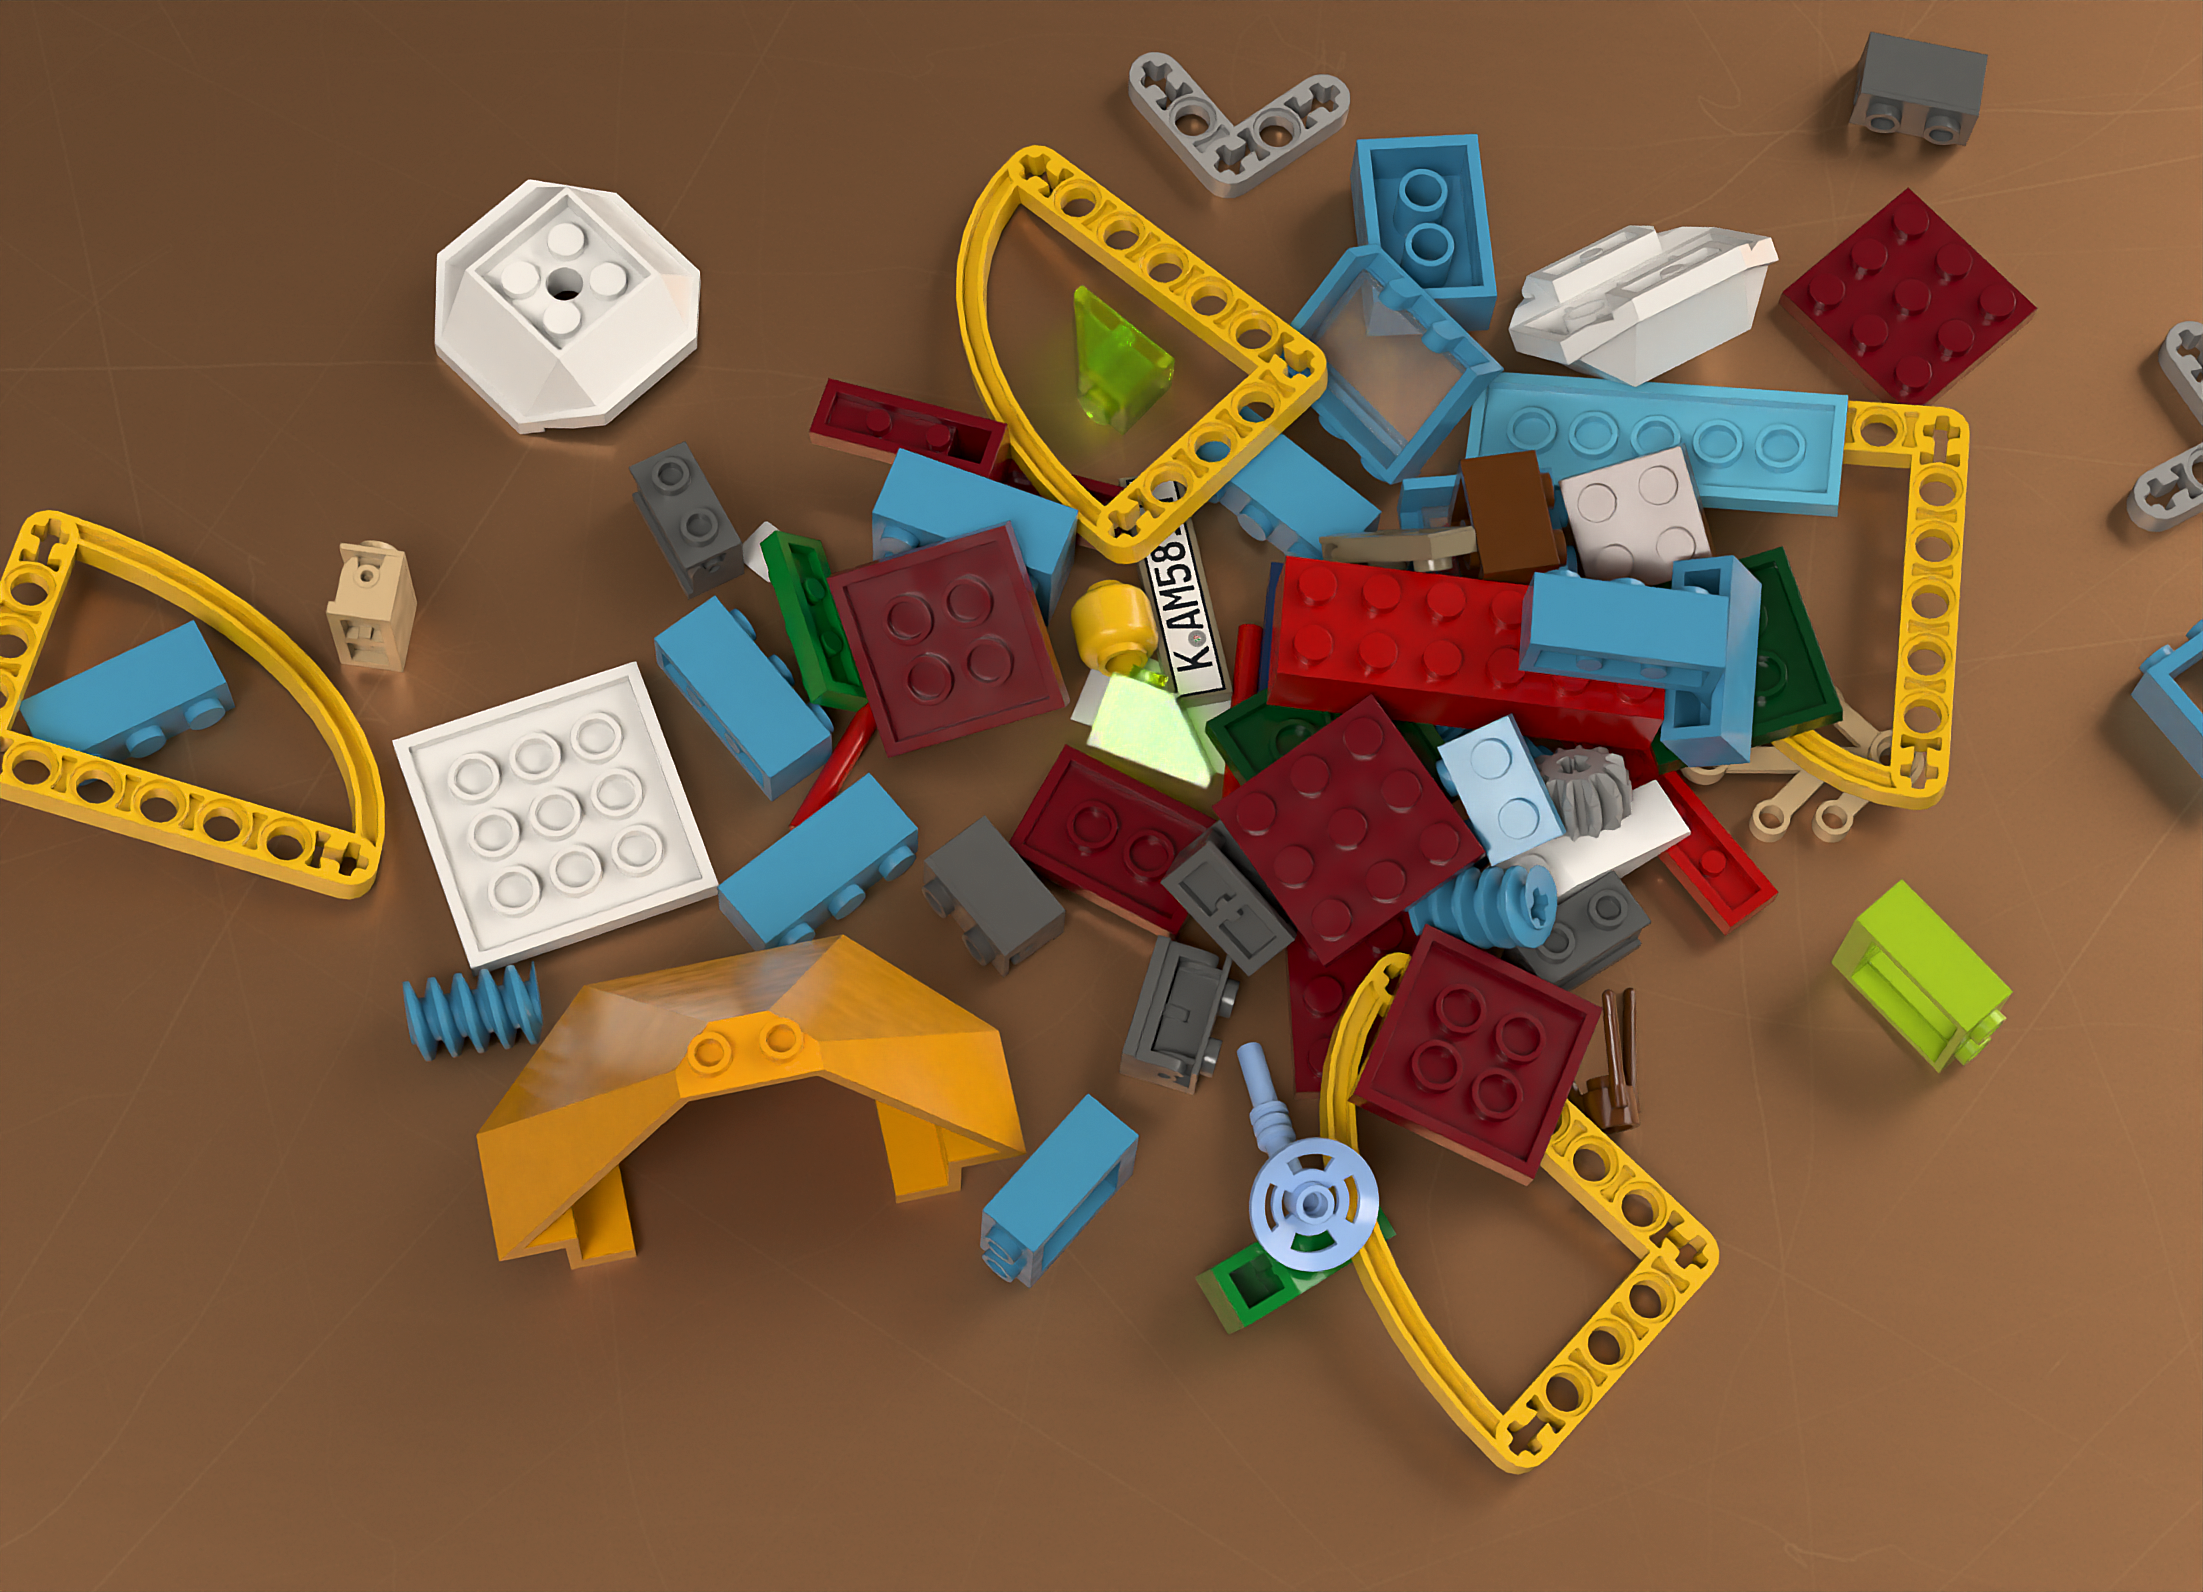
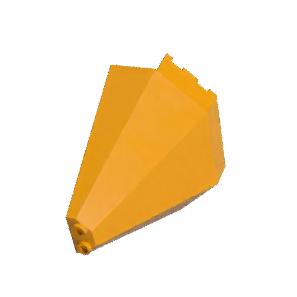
(723, 1026)

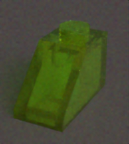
(1115, 364)
(1150, 726)

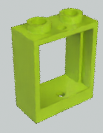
(1923, 978)

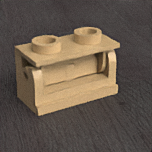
(373, 607)

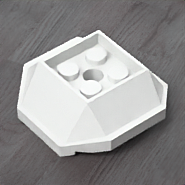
(1642, 300)
(554, 358)

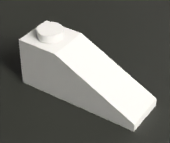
(1642, 836)

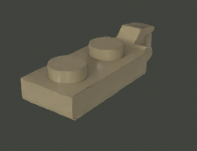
(1390, 548)

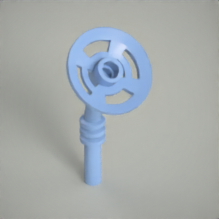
(1304, 1189)

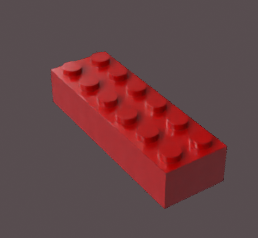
(1434, 656)

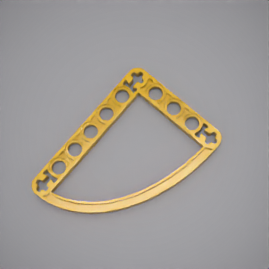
(1267, 372)
(1912, 450)
(132, 786)
(1602, 1198)

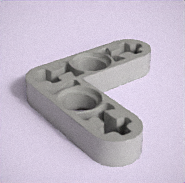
(1224, 140)
(2162, 479)

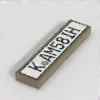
(1183, 611)

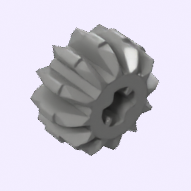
(1587, 789)

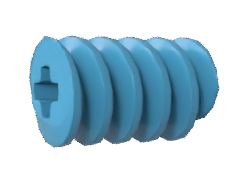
(1492, 907)
(474, 1012)

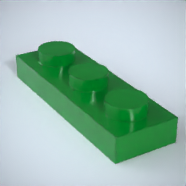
(812, 622)

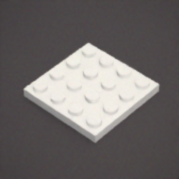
(555, 818)

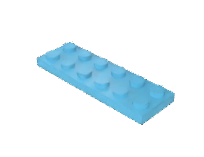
(1742, 443)

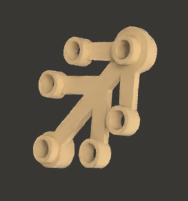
(1869, 745)

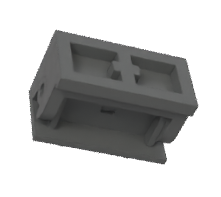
(1918, 89)
(687, 520)
(991, 897)
(1229, 899)
(1587, 935)
(1177, 1015)

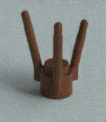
(1613, 1098)

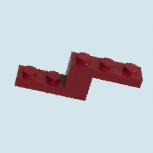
(880, 423)

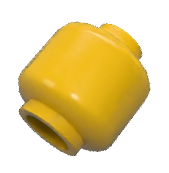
(1114, 627)

